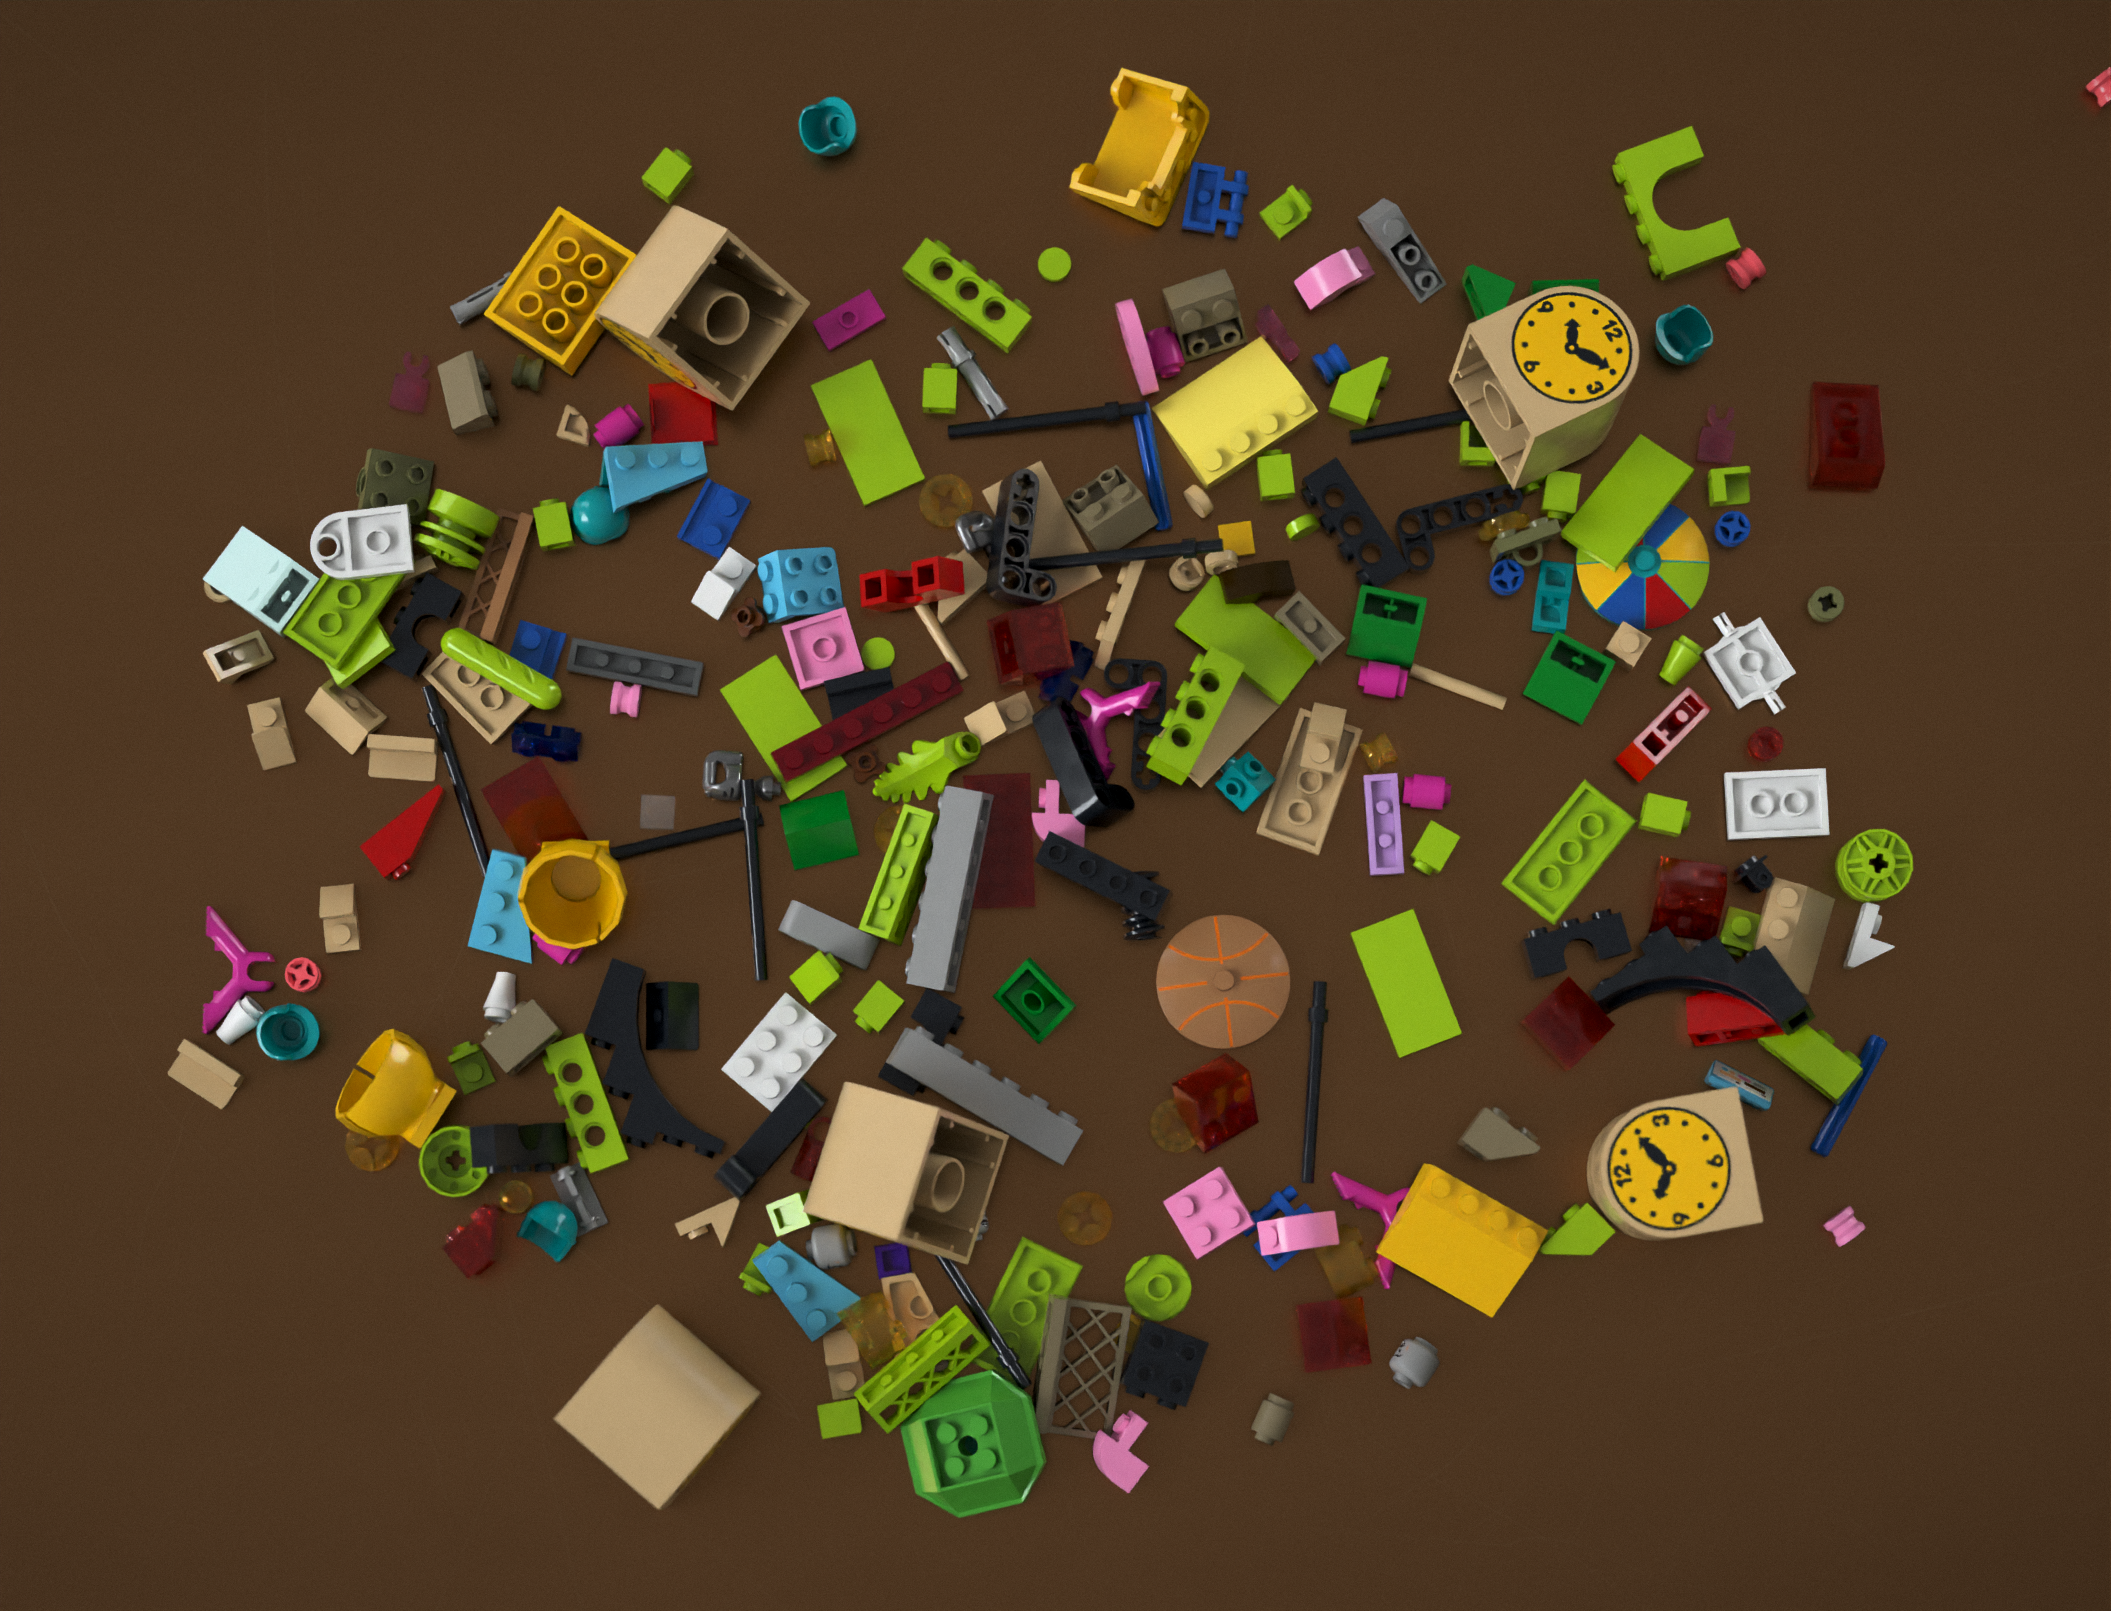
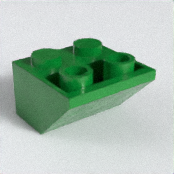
(1386, 626)
(1569, 677)

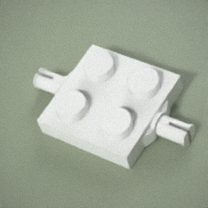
(1749, 663)

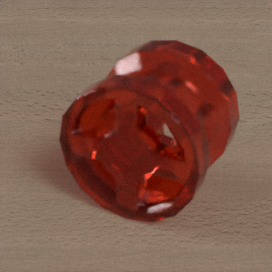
(1761, 748)

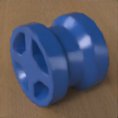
(1331, 363)
(1734, 522)
(1512, 576)

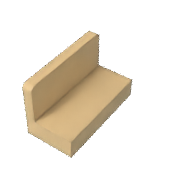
(345, 714)
(402, 757)
(205, 1074)

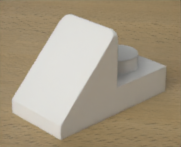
(723, 583)
(1862, 946)

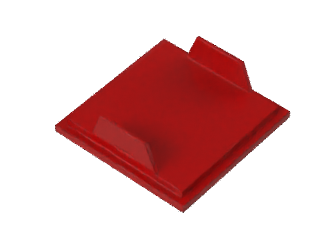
(681, 415)

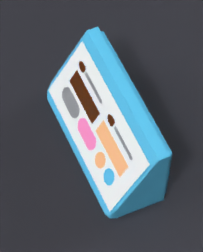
(1750, 1090)

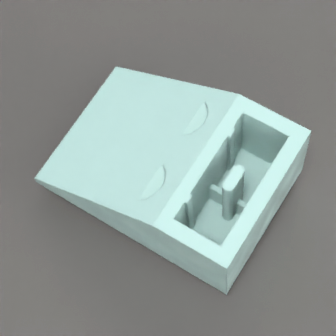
(261, 580)

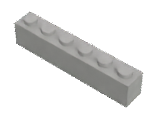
(949, 888)
(984, 1095)

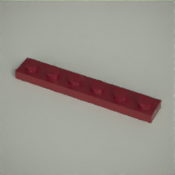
(866, 722)

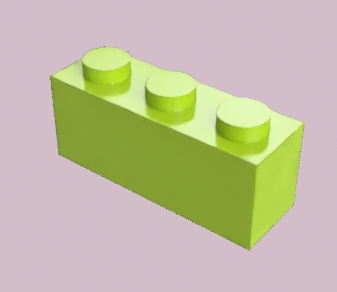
(1817, 1061)

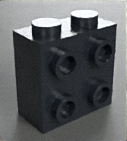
(1163, 1364)

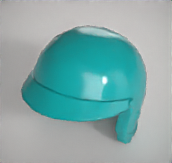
(828, 127)
(1683, 335)
(594, 517)
(287, 1032)
(551, 1228)

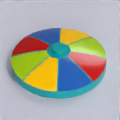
(1655, 581)

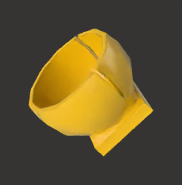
(572, 892)
(402, 1096)

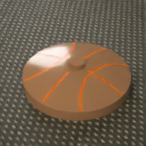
(1223, 982)

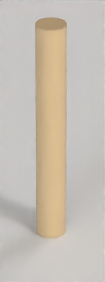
(943, 641)
(1457, 686)

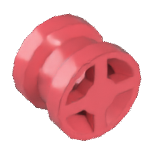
(2101, 87)
(1745, 268)
(297, 972)

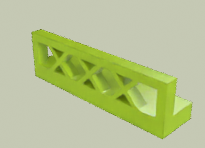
(900, 876)
(917, 1364)

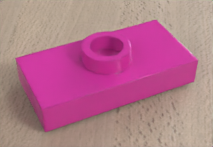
(849, 320)

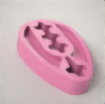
(1137, 346)

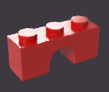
(927, 582)

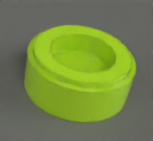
(1054, 264)
(1302, 526)
(878, 653)

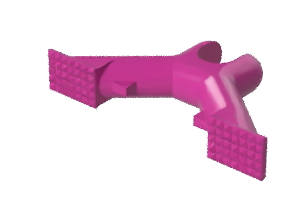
(1104, 709)
(241, 981)
(1376, 1201)

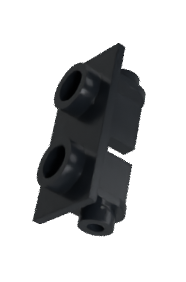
(1754, 874)

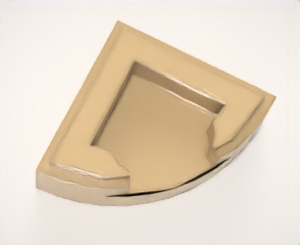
(574, 427)

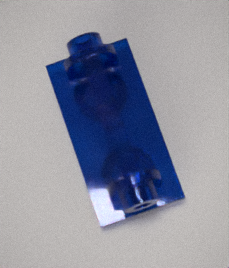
(1060, 683)
(531, 741)

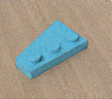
(648, 469)
(498, 917)
(804, 1289)

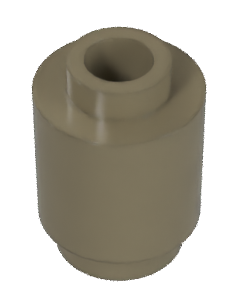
(1273, 1419)

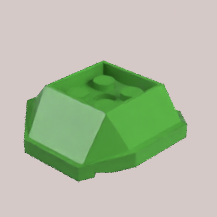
(1007, 1439)

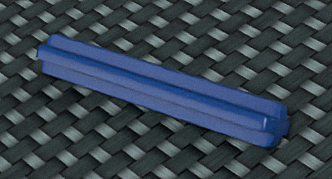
(1153, 469)
(1839, 1113)

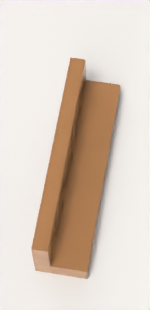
(508, 576)

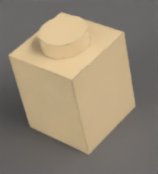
(1626, 646)

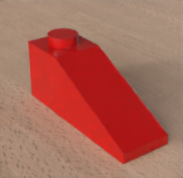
(1663, 733)
(401, 839)
(1725, 1019)

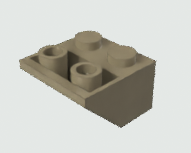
(1205, 315)
(465, 393)
(1110, 510)
(521, 1036)
(1494, 1139)

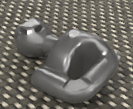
(981, 533)
(731, 788)

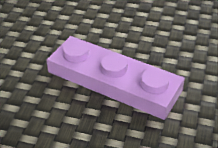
(1383, 824)

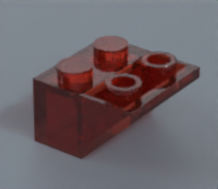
(1030, 644)
(1688, 898)
(1567, 1023)
(1216, 1101)
(479, 1243)
(1333, 1334)

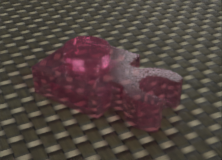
(1271, 327)
(410, 389)
(1715, 441)

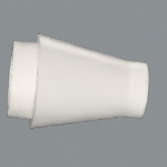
(501, 998)
(240, 1020)

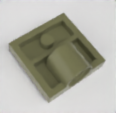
(393, 481)
(1536, 535)

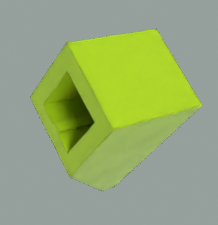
(1357, 389)
(817, 976)
(1579, 1234)

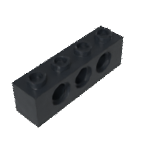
(1334, 478)
(1103, 877)

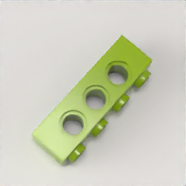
(1001, 332)
(1176, 761)
(613, 1149)

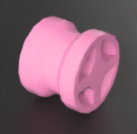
(625, 699)
(1844, 1226)

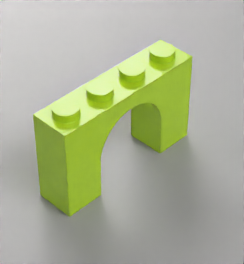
(1672, 250)

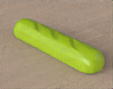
(501, 668)

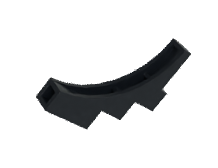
(1711, 968)
(617, 1024)

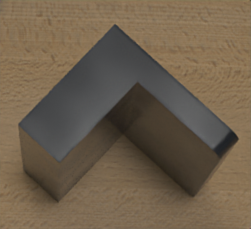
(856, 690)
(672, 1016)

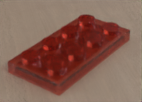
(1007, 854)

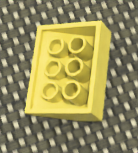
(1235, 412)

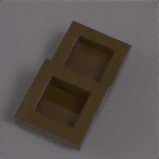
(1252, 581)

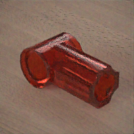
(809, 1152)

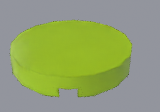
(1158, 1287)

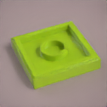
(369, 652)

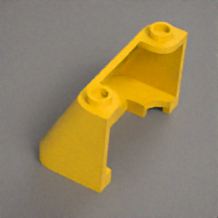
(1145, 148)

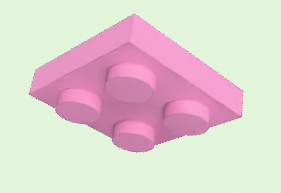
(823, 648)
(1209, 1213)

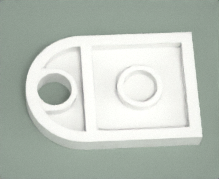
(367, 542)

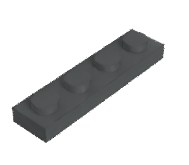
(635, 667)

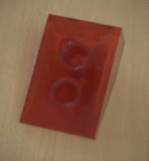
(1846, 435)
(532, 808)

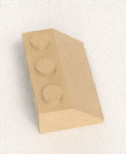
(1794, 928)

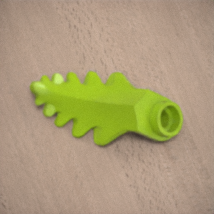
(927, 767)

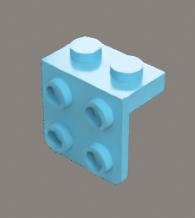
(799, 583)

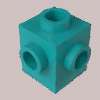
(1244, 780)

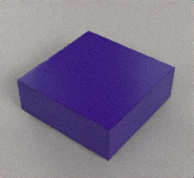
(892, 1260)

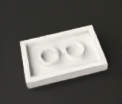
(1776, 804)
(779, 1052)

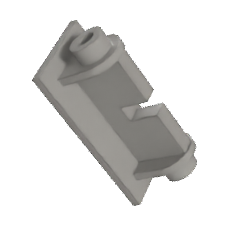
(578, 1195)

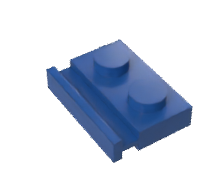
(713, 519)
(538, 647)

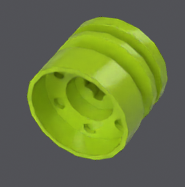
(456, 529)
(1858, 877)
(439, 1173)

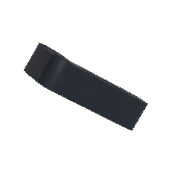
(1459, 521)
(1020, 538)
(1142, 725)
(1077, 768)
(770, 1140)

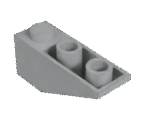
(1402, 249)

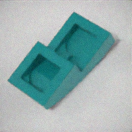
(1552, 597)

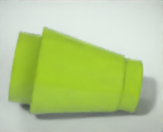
(1680, 659)

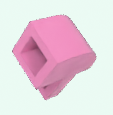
(1333, 276)
(1061, 824)
(1298, 1232)
(1112, 1451)

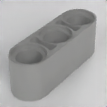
(829, 935)

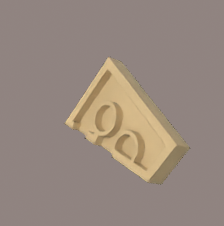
(1118, 606)
(477, 699)
(911, 1306)

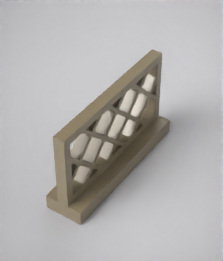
(1051, 1359)

